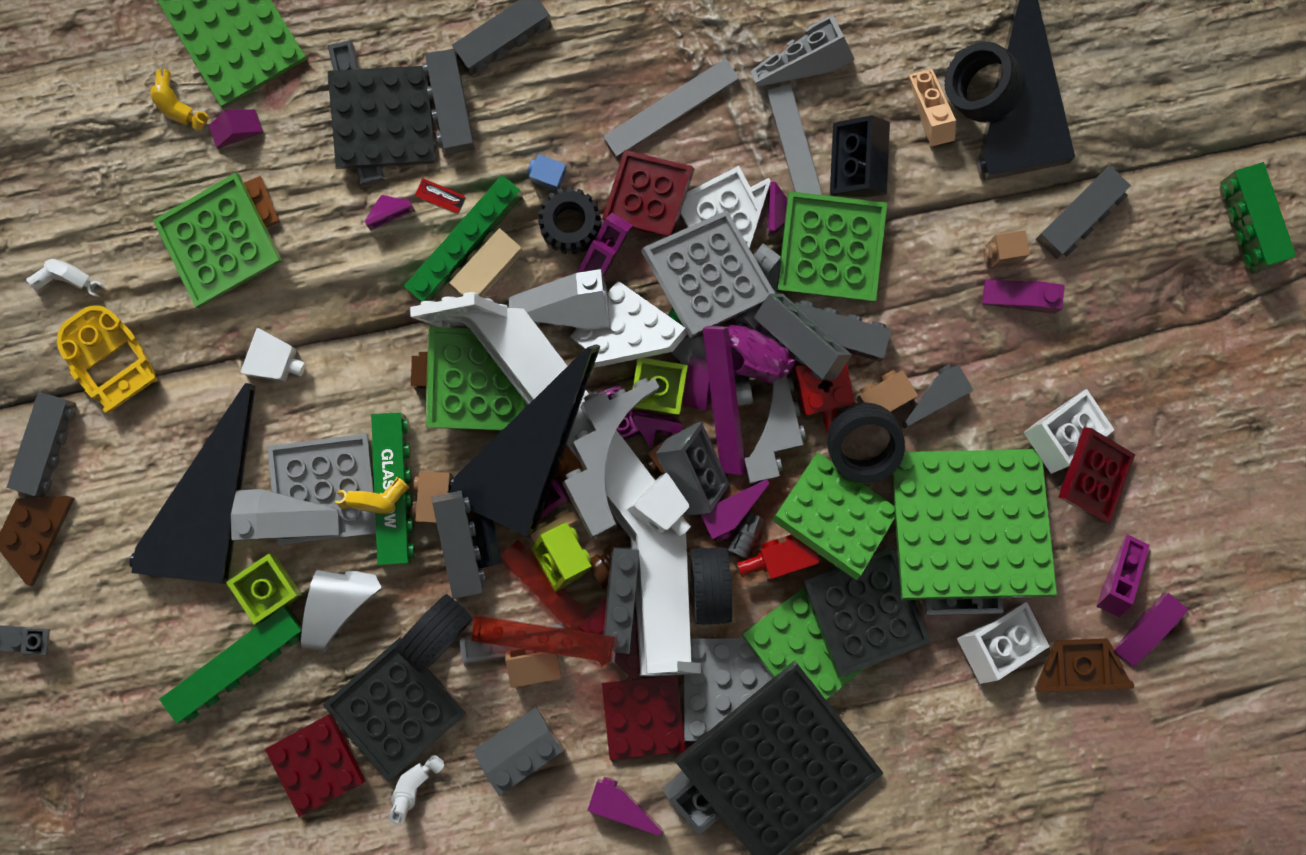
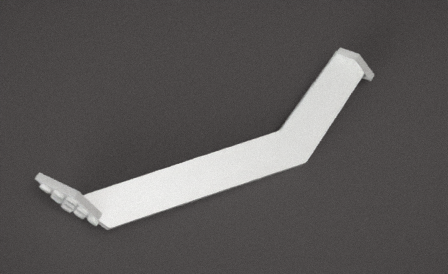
(662, 564)

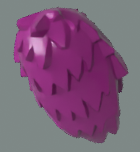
(758, 355)

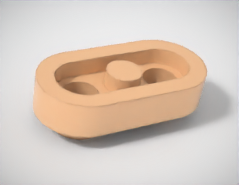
(571, 518)

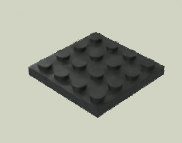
(380, 117)
(865, 617)
(394, 711)

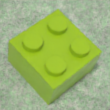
(671, 384)
(561, 556)
(264, 588)

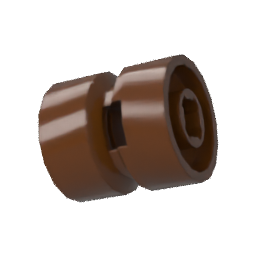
(601, 564)

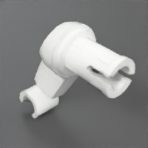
(64, 272)
(406, 788)

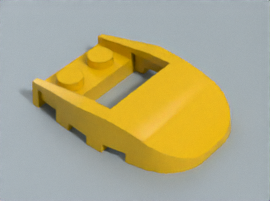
(91, 338)

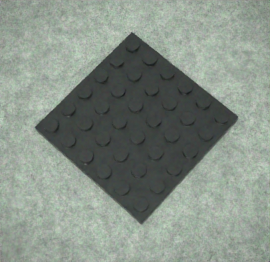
(779, 764)

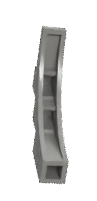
(588, 487)

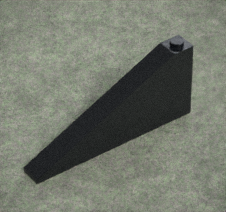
(1036, 129)
(518, 467)
(194, 525)

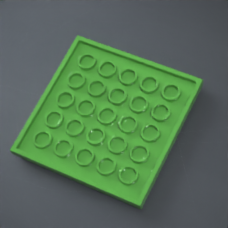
(973, 525)

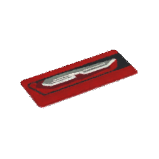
(440, 195)

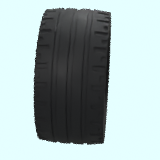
(967, 64)
(865, 470)
(711, 586)
(433, 633)

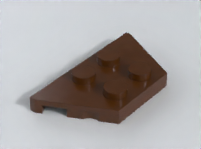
(31, 533)
(1082, 666)

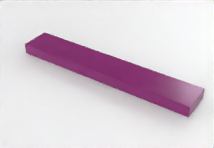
(724, 399)

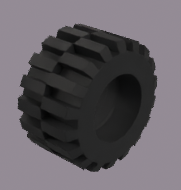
(563, 201)

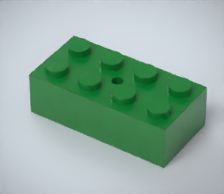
(1257, 218)

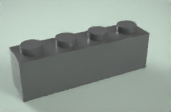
(501, 34)
(449, 101)
(1084, 212)
(850, 331)
(802, 337)
(41, 445)
(457, 545)
(621, 596)

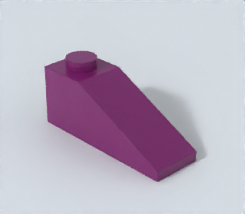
(1024, 295)
(730, 512)
(1124, 577)
(616, 804)

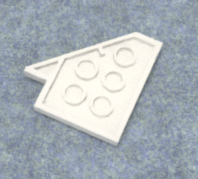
(727, 193)
(634, 330)

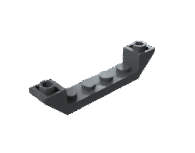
(24, 639)

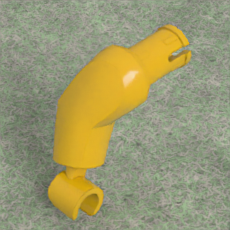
(170, 106)
(373, 502)

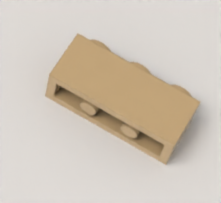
(487, 264)

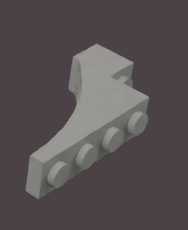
(778, 435)

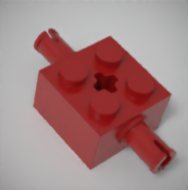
(826, 401)
(779, 558)

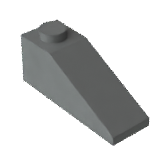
(944, 389)
(964, 606)

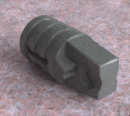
(746, 536)

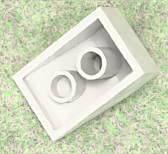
(1059, 431)
(1003, 643)

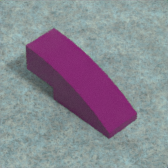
(606, 245)
(1150, 629)

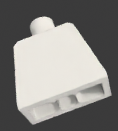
(271, 358)
(662, 507)

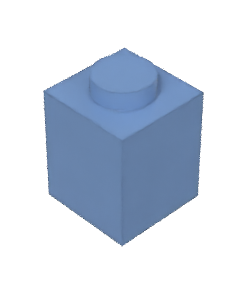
(547, 172)

